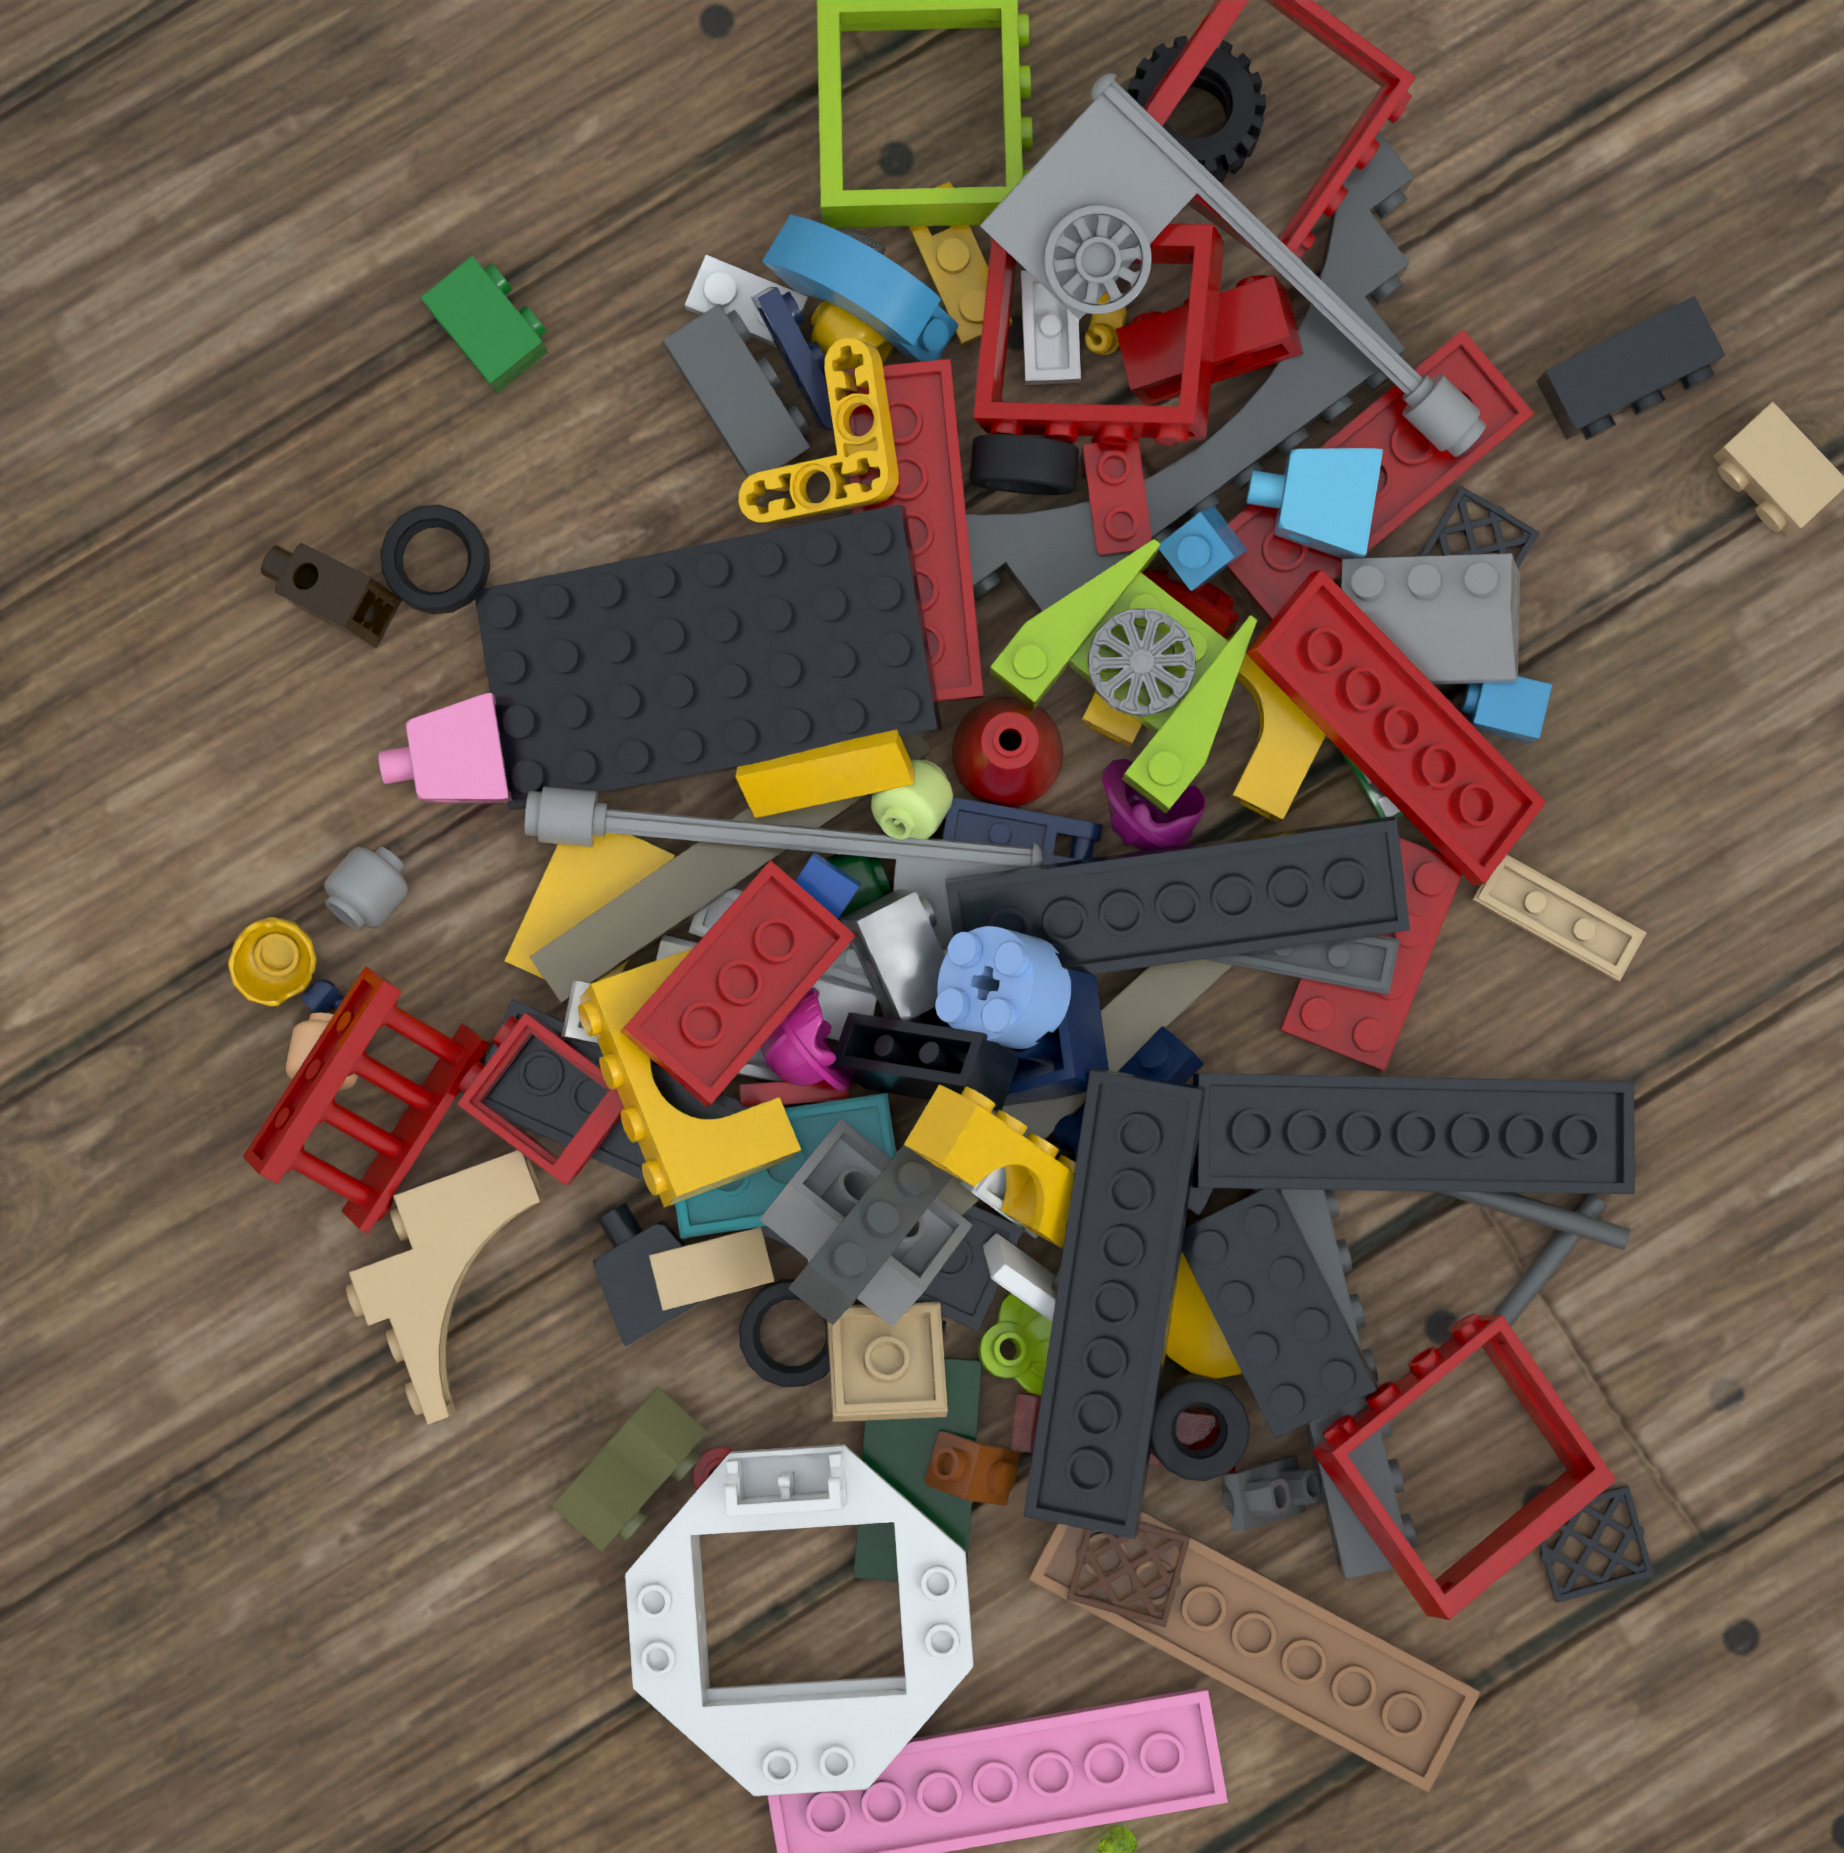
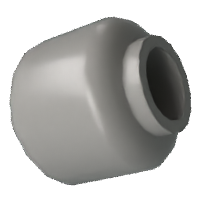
(366, 887)

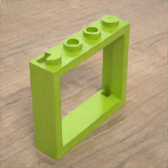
(921, 205)

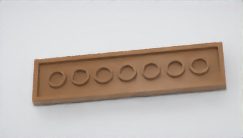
(1279, 1650)

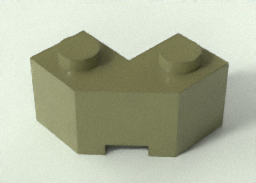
(630, 1469)

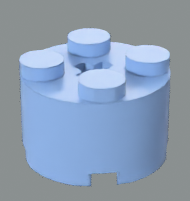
(1003, 986)

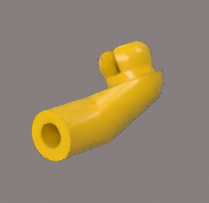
(1102, 334)

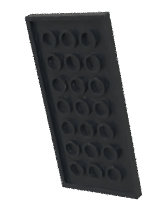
(709, 656)

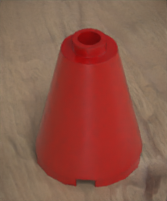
(1000, 774)

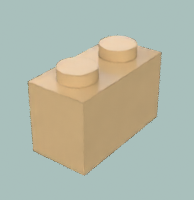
(1779, 471)

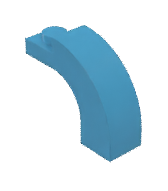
(864, 283)

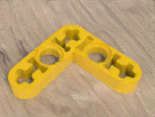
(852, 451)

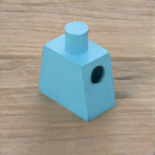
(1322, 498)

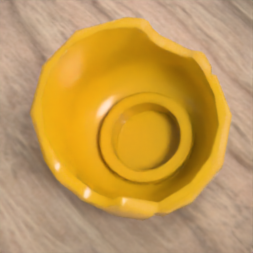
(272, 961)

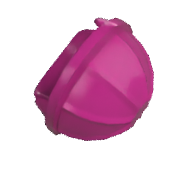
(799, 1047)

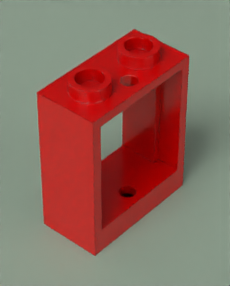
(482, 1079)

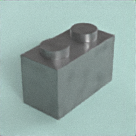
(899, 952)

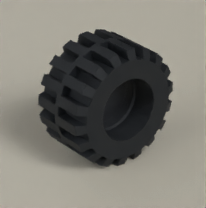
(1232, 85)

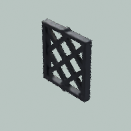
(1496, 515)
(1633, 1532)

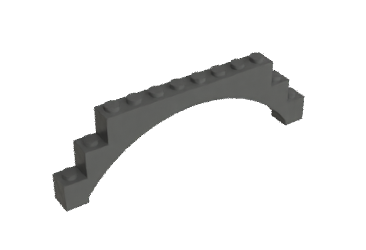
(1055, 548)

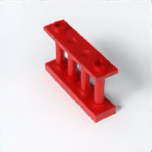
(340, 1054)

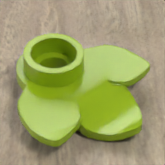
(1031, 1337)

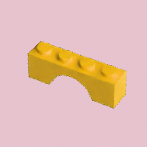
(971, 1142)

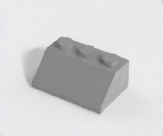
(1444, 612)
(830, 1188)

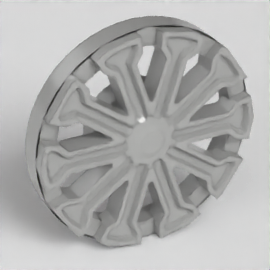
(1097, 259)
(1141, 662)

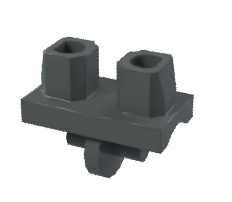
(1269, 1492)

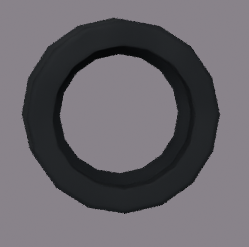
(1024, 464)
(432, 517)
(753, 1349)

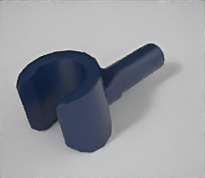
(322, 996)

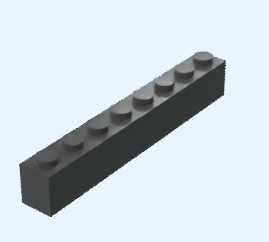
(1353, 1545)

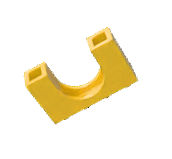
(1282, 750)
(679, 1150)

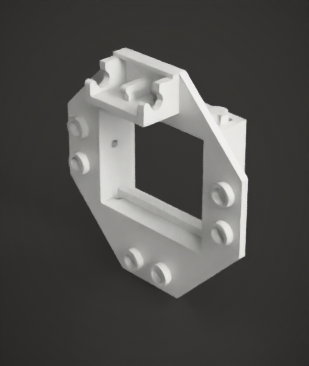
(812, 1731)

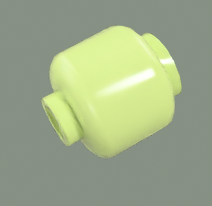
(916, 808)

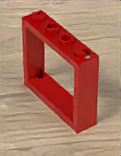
(1357, 146)
(1111, 423)
(1522, 1532)

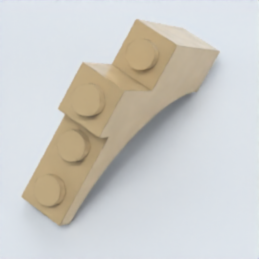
(417, 1289)

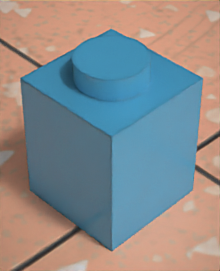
(1202, 548)
(1508, 708)

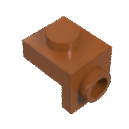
(972, 1469)

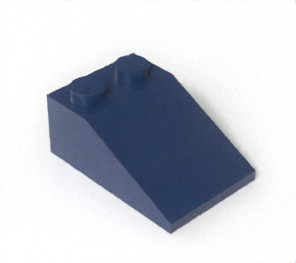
(1062, 1058)

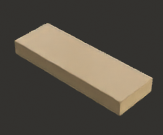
(1560, 917)

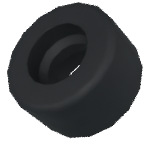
(1232, 1436)

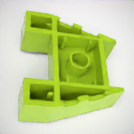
(1064, 637)

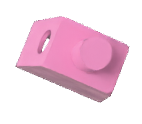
(452, 755)

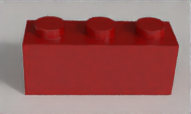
(1251, 333)

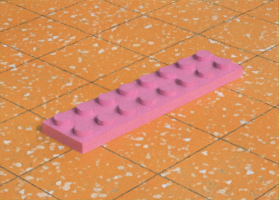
(1019, 1781)

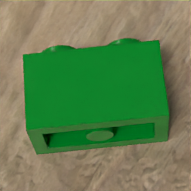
(485, 323)

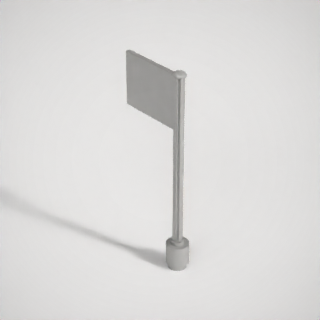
(1130, 162)
(921, 864)

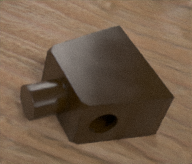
(332, 591)

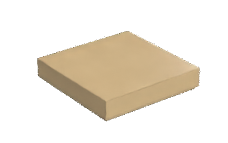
(885, 1368)

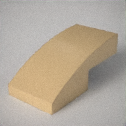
(711, 1268)

